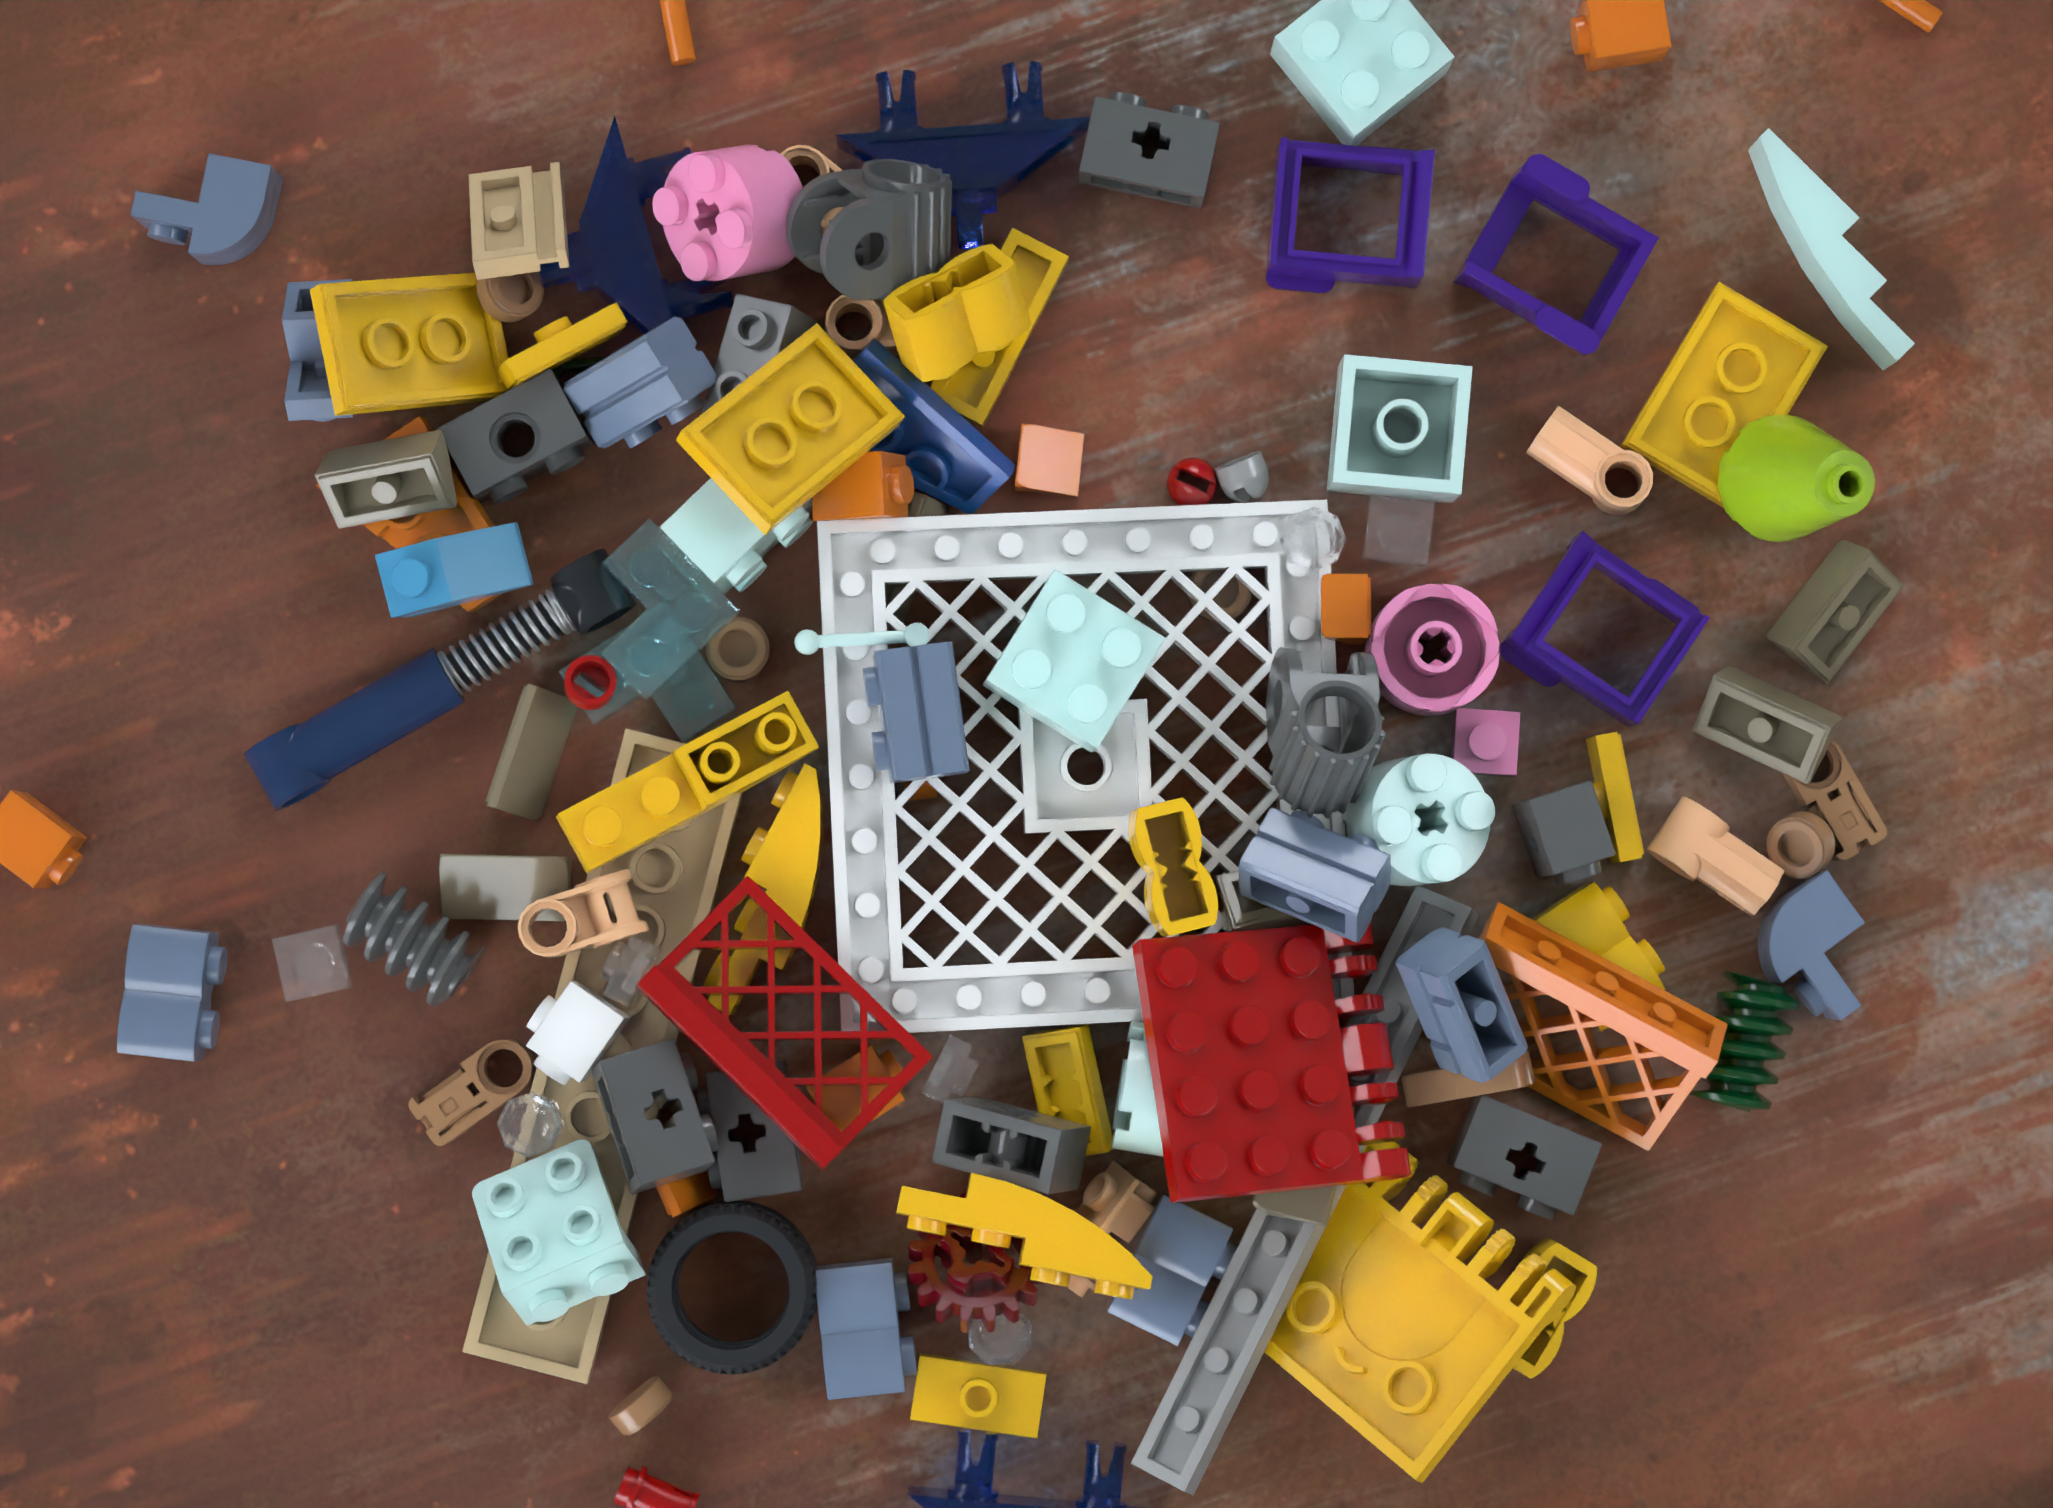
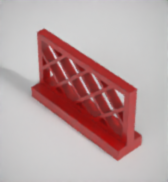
(743, 1062)

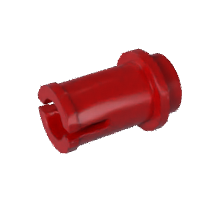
(646, 1491)

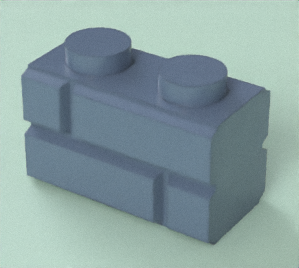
(641, 383)
(918, 712)
(1315, 873)
(1462, 1004)

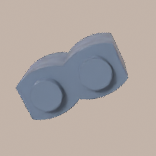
(170, 992)
(1181, 1254)
(862, 1328)

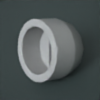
(1244, 477)

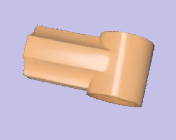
(1584, 459)
(1701, 848)

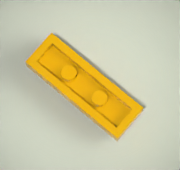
(980, 381)

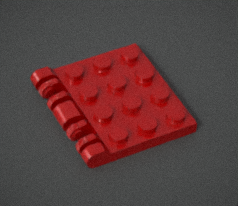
(1257, 1062)

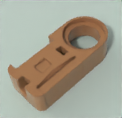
(1842, 805)
(1440, 1085)
(469, 1095)

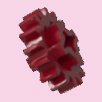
(969, 1291)

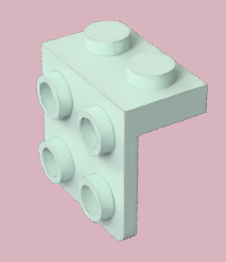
(555, 1233)

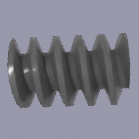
(410, 942)

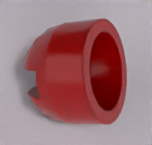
(1185, 494)
(597, 673)

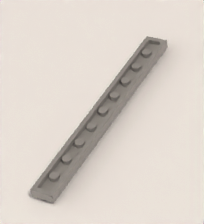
(1275, 1249)

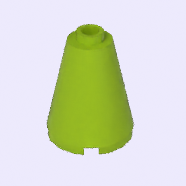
(1791, 479)

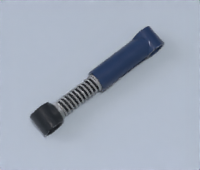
(309, 754)

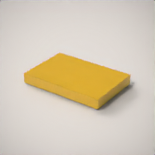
(408, 343)
(1724, 374)
(790, 428)

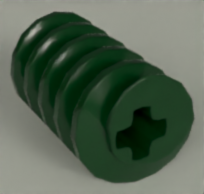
(1748, 1043)

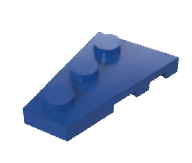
(939, 445)

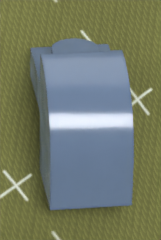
(231, 215)
(307, 383)
(1798, 933)

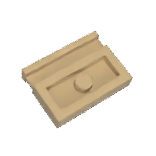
(517, 221)

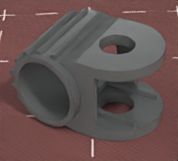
(884, 236)
(1322, 765)

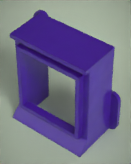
(1567, 196)
(1319, 270)
(1529, 653)

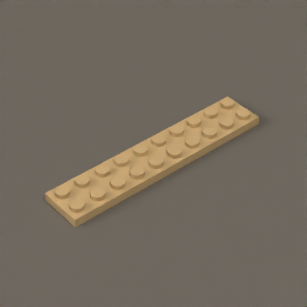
(673, 892)

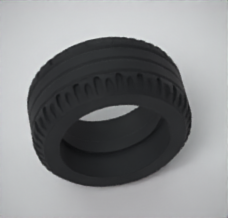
(691, 1342)

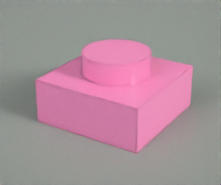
(1486, 741)

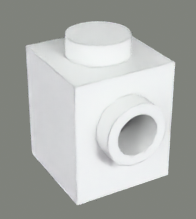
(574, 1032)

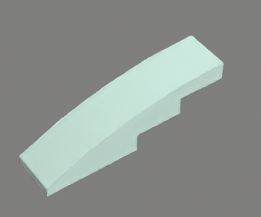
(1814, 226)

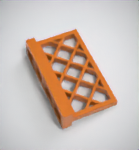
(1599, 996)

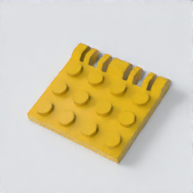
(1404, 1329)

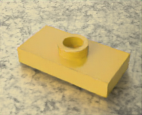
(561, 343)
(1615, 795)
(1069, 1081)
(978, 1395)

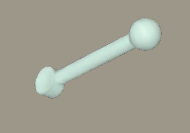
(808, 641)

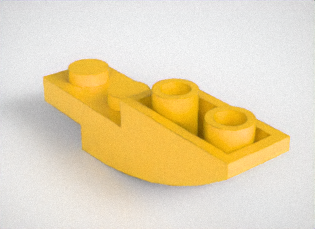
(687, 782)
(788, 866)
(1054, 1237)

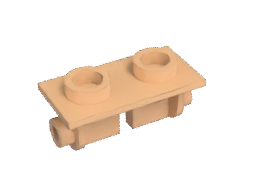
(1116, 1205)

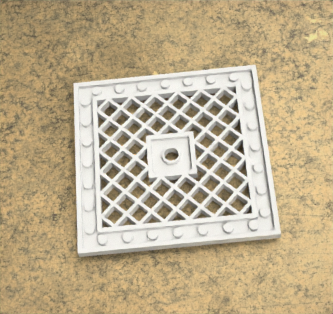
(856, 565)

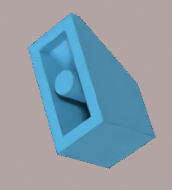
(453, 570)

